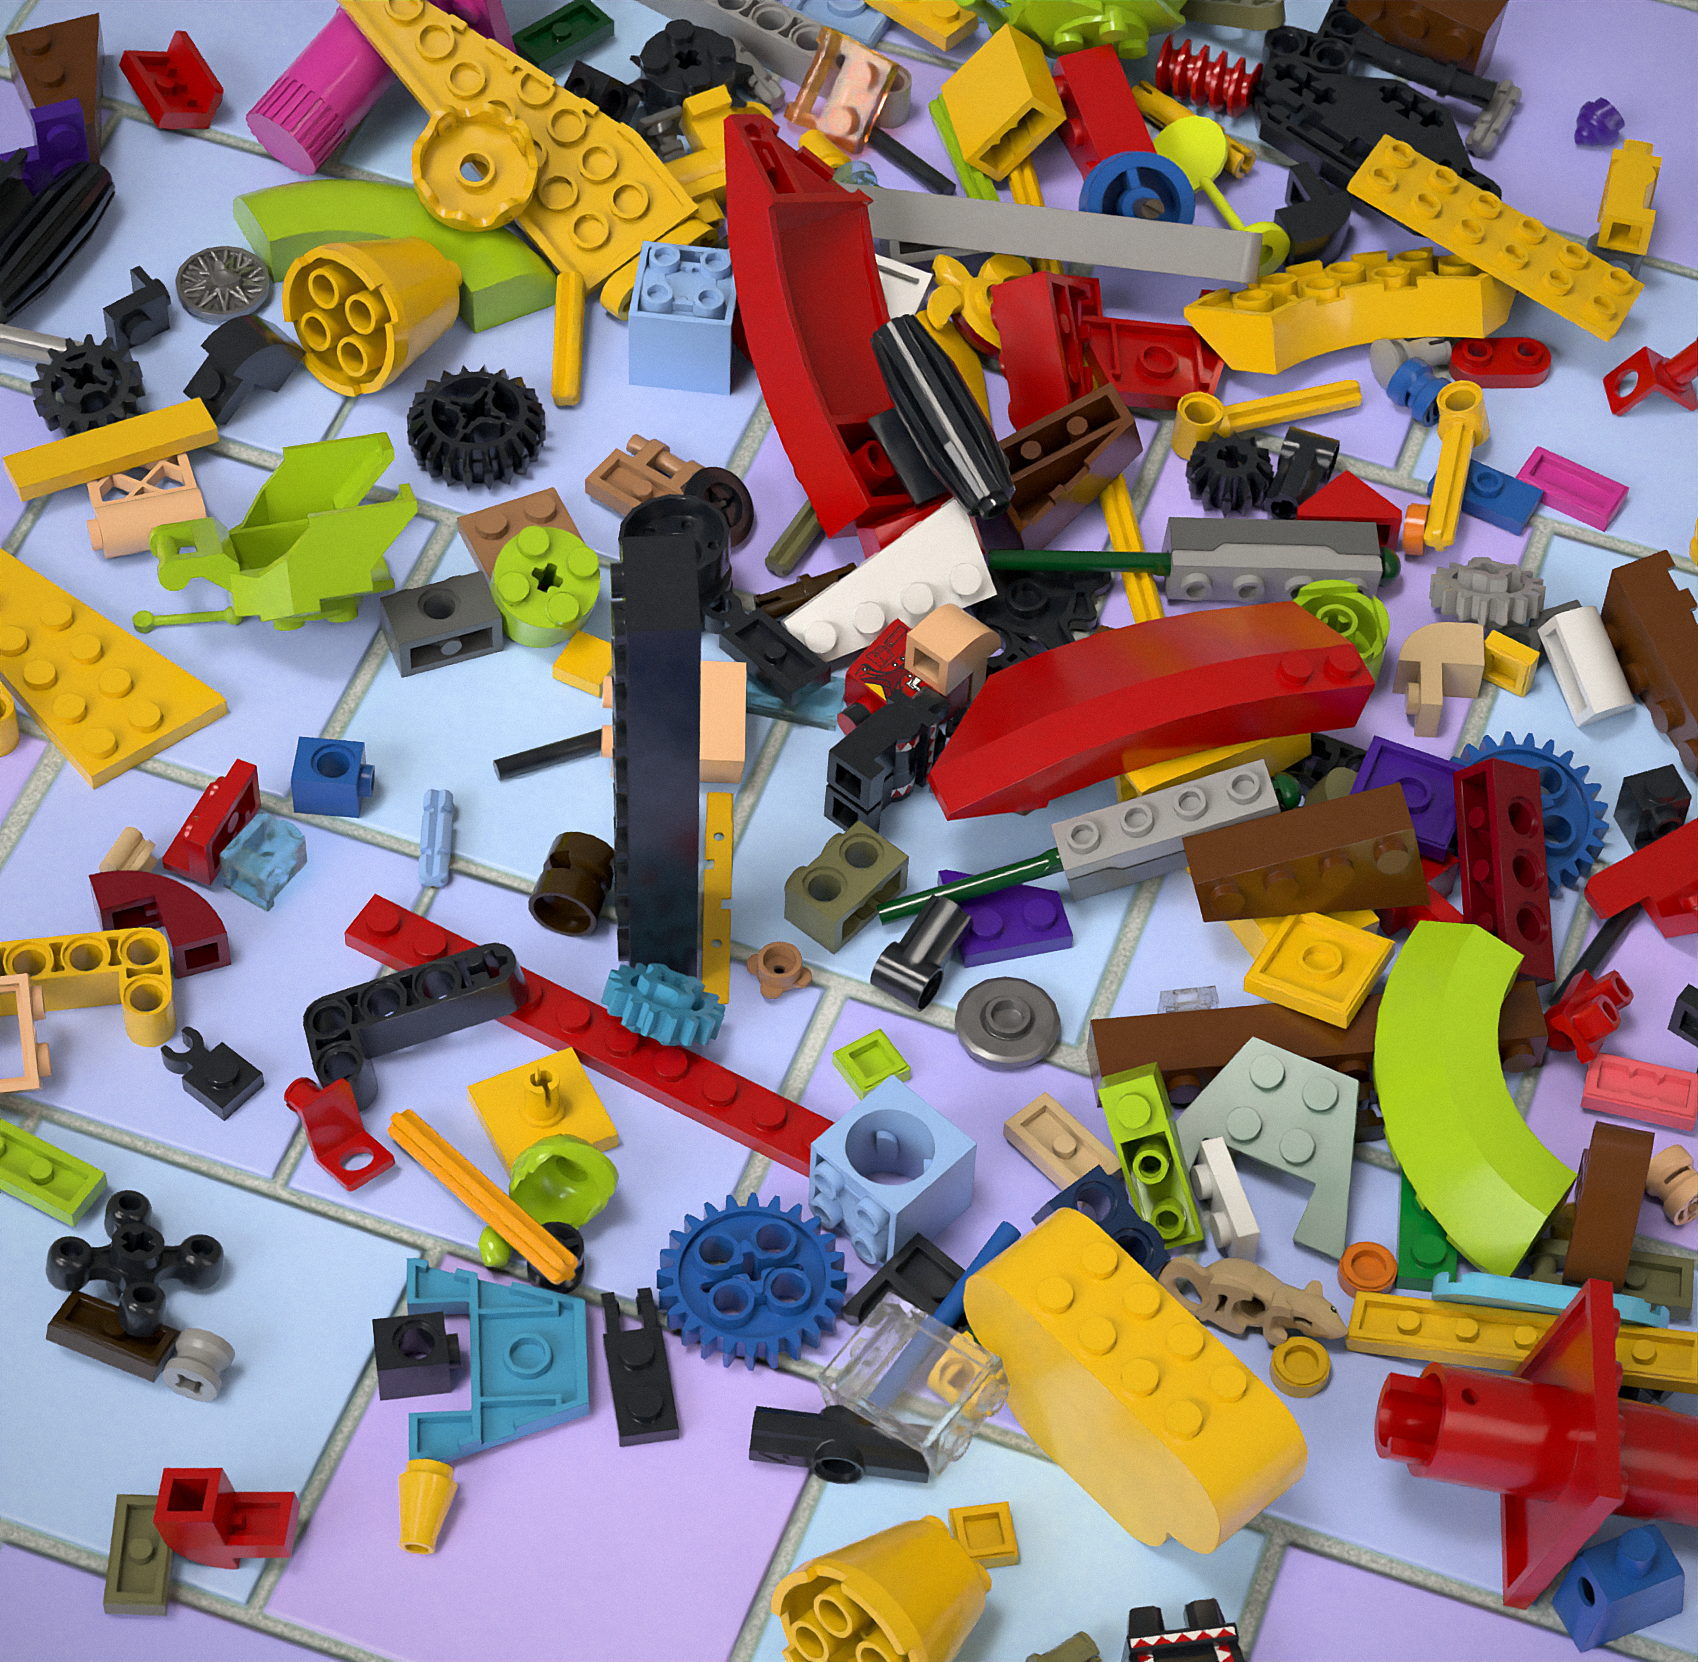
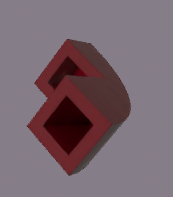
(153, 901)

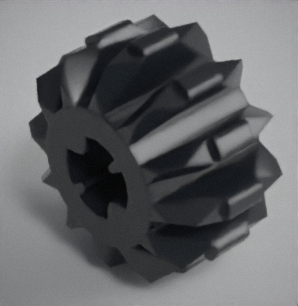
(1229, 473)

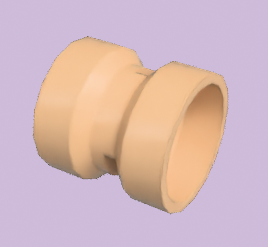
(1675, 1183)

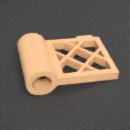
(125, 523)

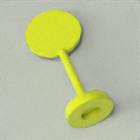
(1201, 153)

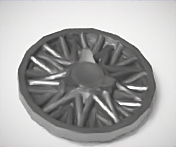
(222, 283)
(1007, 1022)

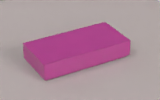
(1574, 488)

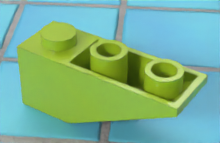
(1151, 1152)

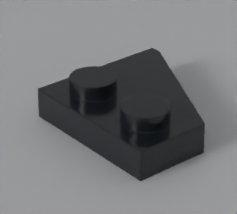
(915, 1274)

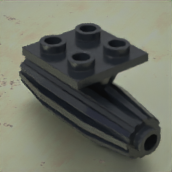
(45, 230)
(936, 429)

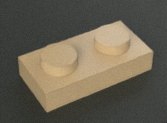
(1058, 1143)

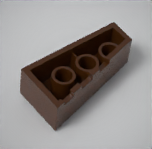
(1657, 646)
(1311, 859)

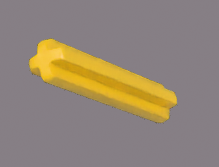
(568, 338)

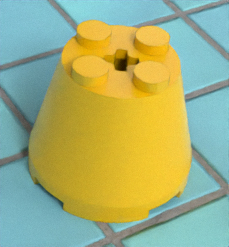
(369, 308)
(884, 1598)

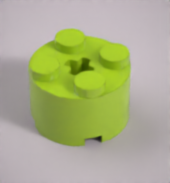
(548, 558)
(1352, 616)

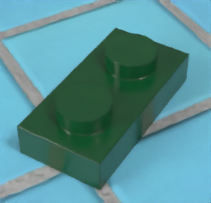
(563, 35)

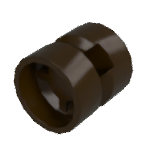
(573, 884)

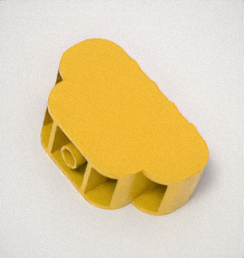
(1131, 1388)

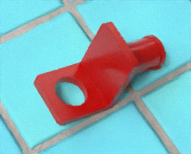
(1655, 372)
(336, 1130)

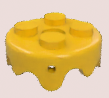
(470, 135)

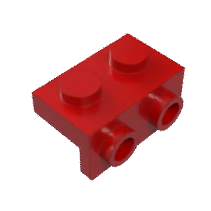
(174, 84)

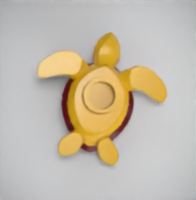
(969, 298)

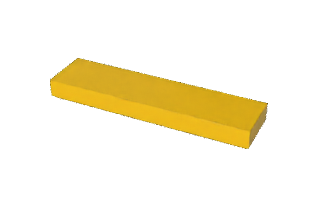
(110, 449)

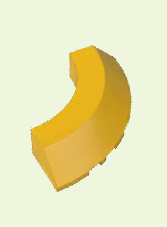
(1349, 305)

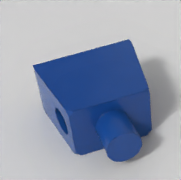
(1632, 1587)

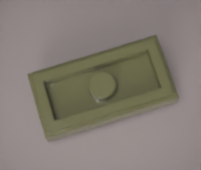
(137, 1561)

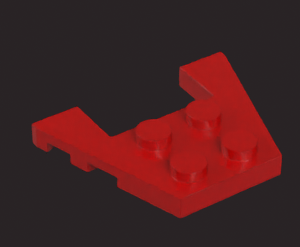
(1147, 360)

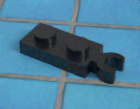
(767, 649)

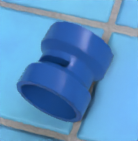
(1417, 388)

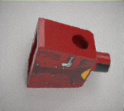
(880, 673)

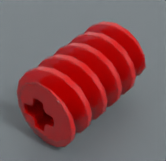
(1205, 78)

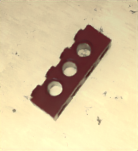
(1505, 861)

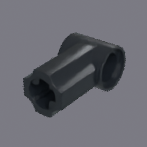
(1302, 467)
(916, 964)

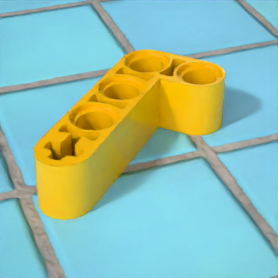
(115, 978)

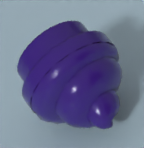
(1598, 123)

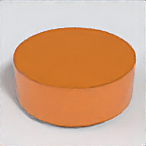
(1414, 529)
(1367, 1268)

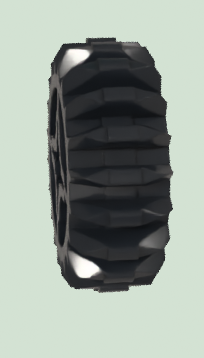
(476, 427)

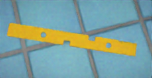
(717, 887)

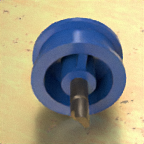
(1139, 187)

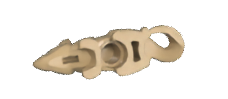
(1245, 1294)

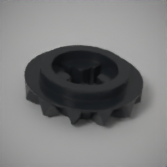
(719, 485)

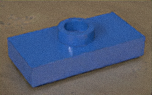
(1497, 497)

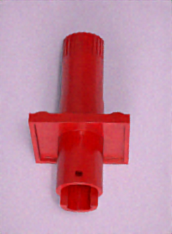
(1547, 1442)

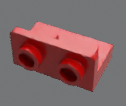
(214, 823)

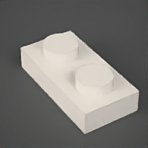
(1231, 1215)

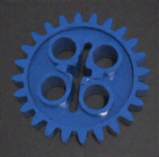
(1567, 813)
(751, 1281)

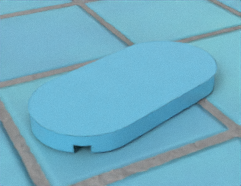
(1535, 1297)

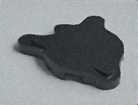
(1043, 604)

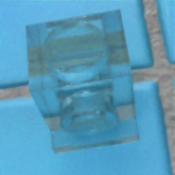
(263, 859)

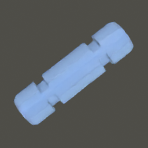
(436, 838)

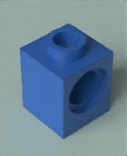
(331, 777)

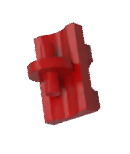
(1587, 1014)

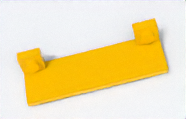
(1496, 237)

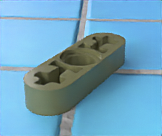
(1242, 14)

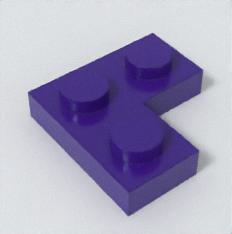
(58, 143)

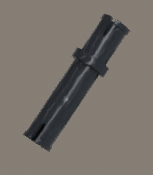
(1424, 70)

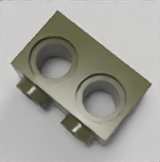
(848, 889)

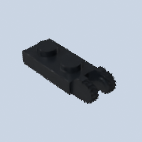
(638, 1374)

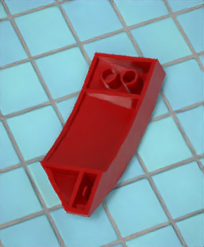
(808, 318)

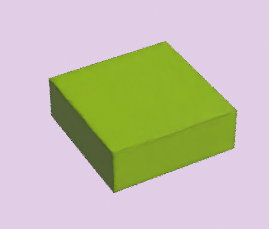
(870, 1062)

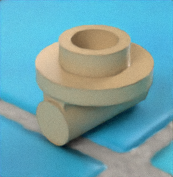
(130, 853)

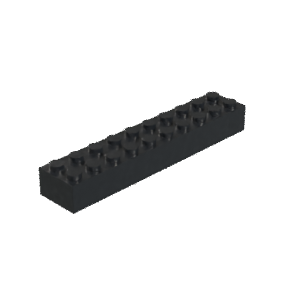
(656, 750)

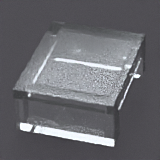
(916, 1381)

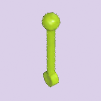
(145, 621)

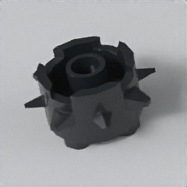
(686, 63)

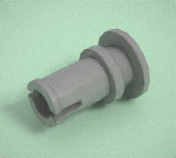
(1388, 355)

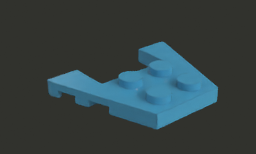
(523, 1356)

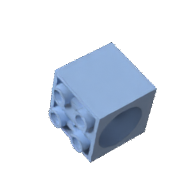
(682, 319)
(897, 1135)

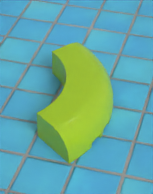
(498, 268)

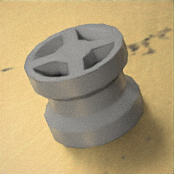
(198, 1364)

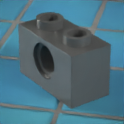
(441, 623)

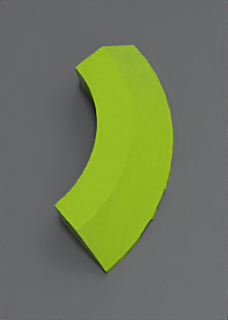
(1450, 1102)

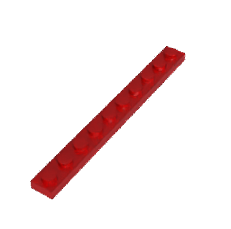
(600, 1041)

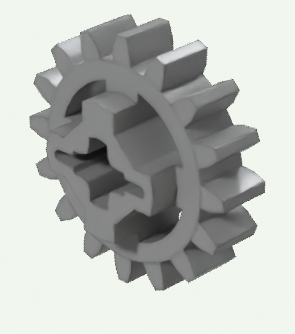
(1487, 592)

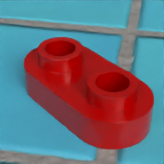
(1500, 362)

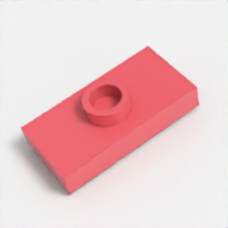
(1641, 1091)

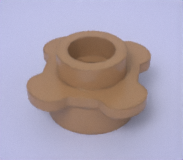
(778, 957)

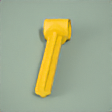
(1203, 414)
(1461, 428)

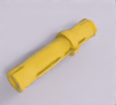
(1165, 110)

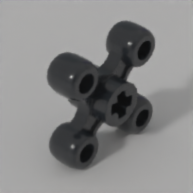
(134, 1263)

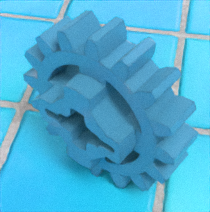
(663, 1004)

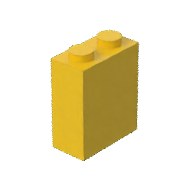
(1003, 102)

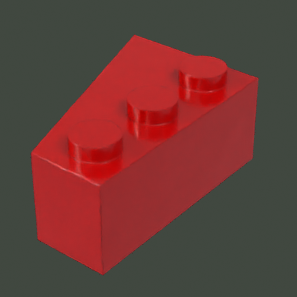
(1098, 108)
(1041, 343)

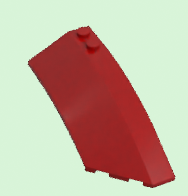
(1145, 700)

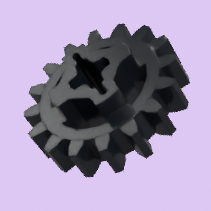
(87, 386)

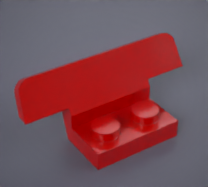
(1657, 876)

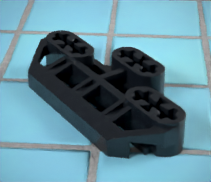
(1342, 118)

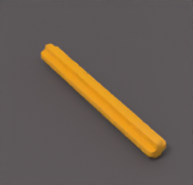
(483, 1197)

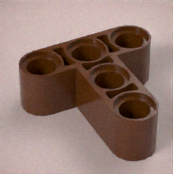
(1607, 1204)

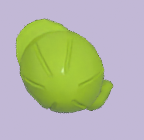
(554, 1182)

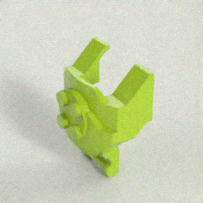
(1084, 24)
(304, 539)

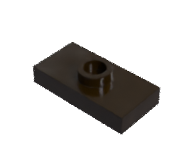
(94, 1330)

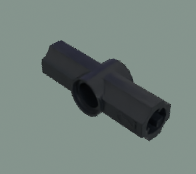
(833, 1444)

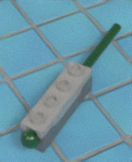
(1235, 558)
(1128, 838)

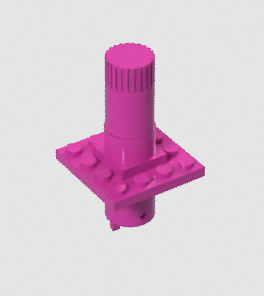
(339, 83)

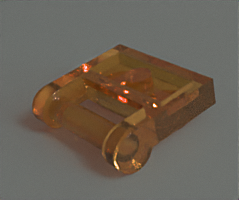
(854, 97)

